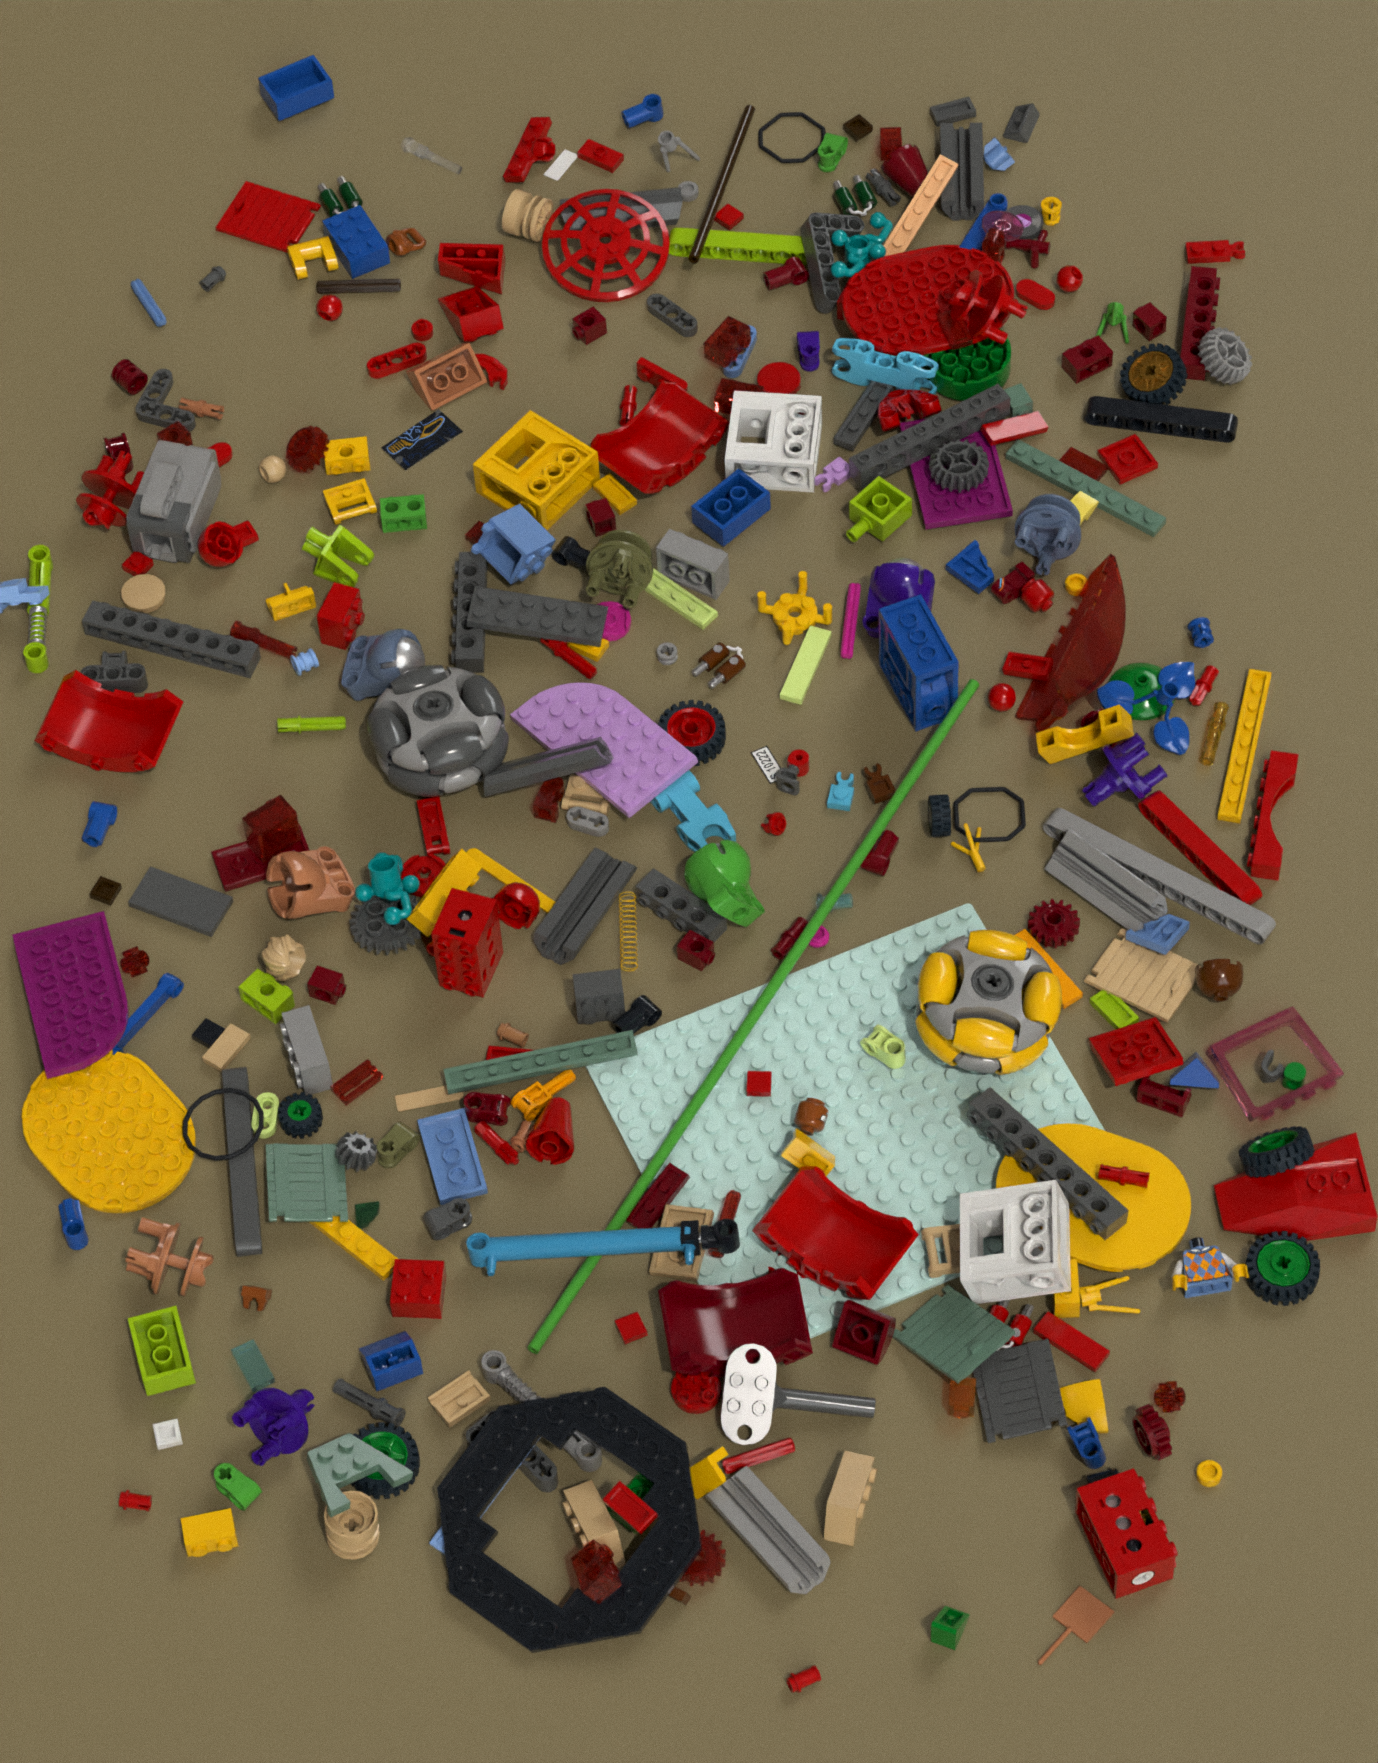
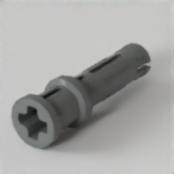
(378, 1407)

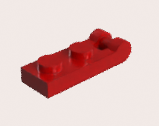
(655, 375)
(433, 825)

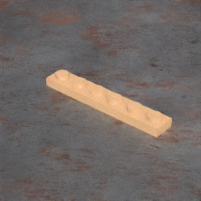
(920, 206)

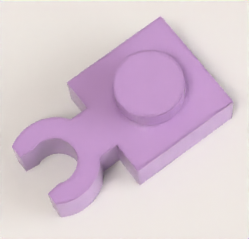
(835, 472)

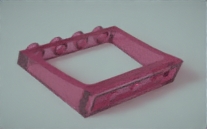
(1287, 1017)

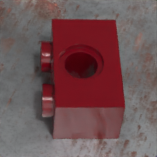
(1087, 359)

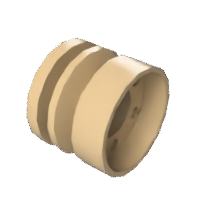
(526, 215)
(361, 1520)

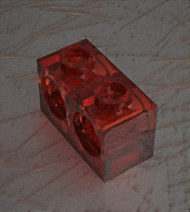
(727, 342)
(725, 391)
(596, 1571)

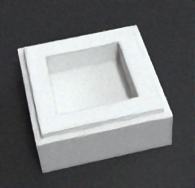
(167, 1434)

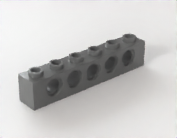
(468, 640)

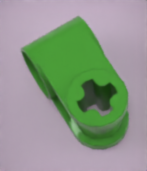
(831, 151)
(236, 1486)

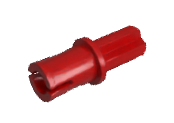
(1203, 685)

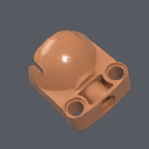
(310, 883)

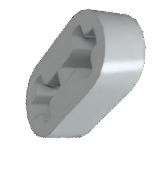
(587, 822)

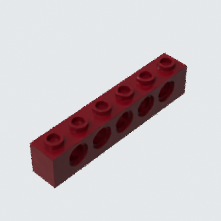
(1199, 317)

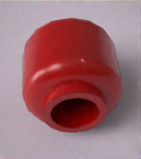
(1037, 595)

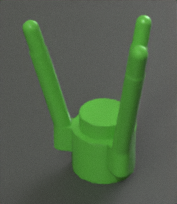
(1114, 316)

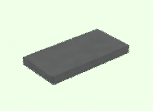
(180, 901)

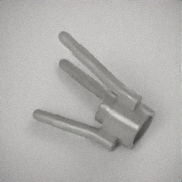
(669, 144)

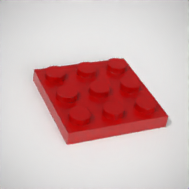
(1135, 1051)

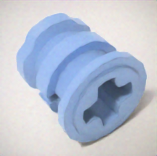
(304, 661)

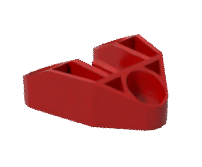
(904, 403)

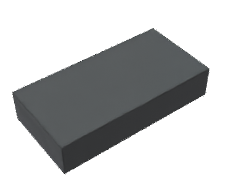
(953, 111)

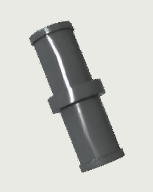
(883, 187)

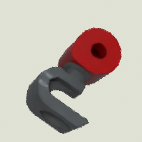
(796, 767)

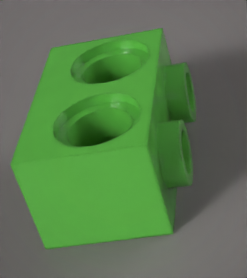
(403, 513)

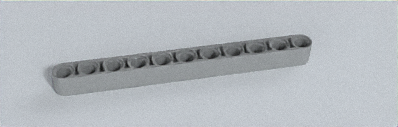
(1168, 879)

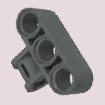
(117, 673)

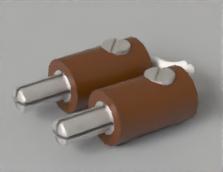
(725, 671)

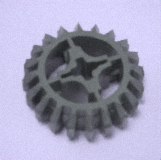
(958, 461)

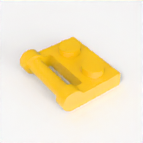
(348, 495)

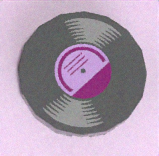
(1031, 220)

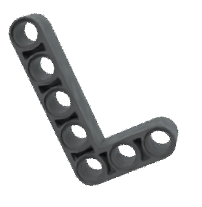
(816, 240)

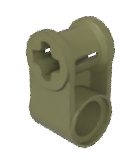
(396, 1145)

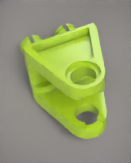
(339, 544)

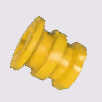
(1055, 211)

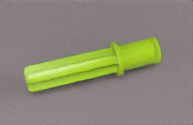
(310, 724)

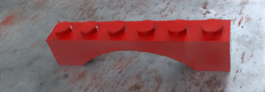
(1268, 852)

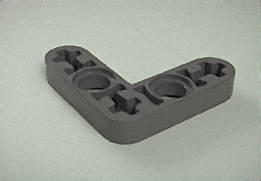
(157, 407)

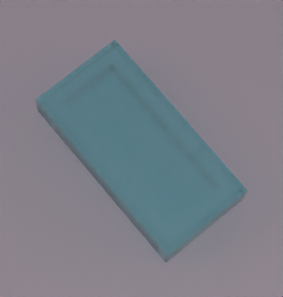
(253, 1365)

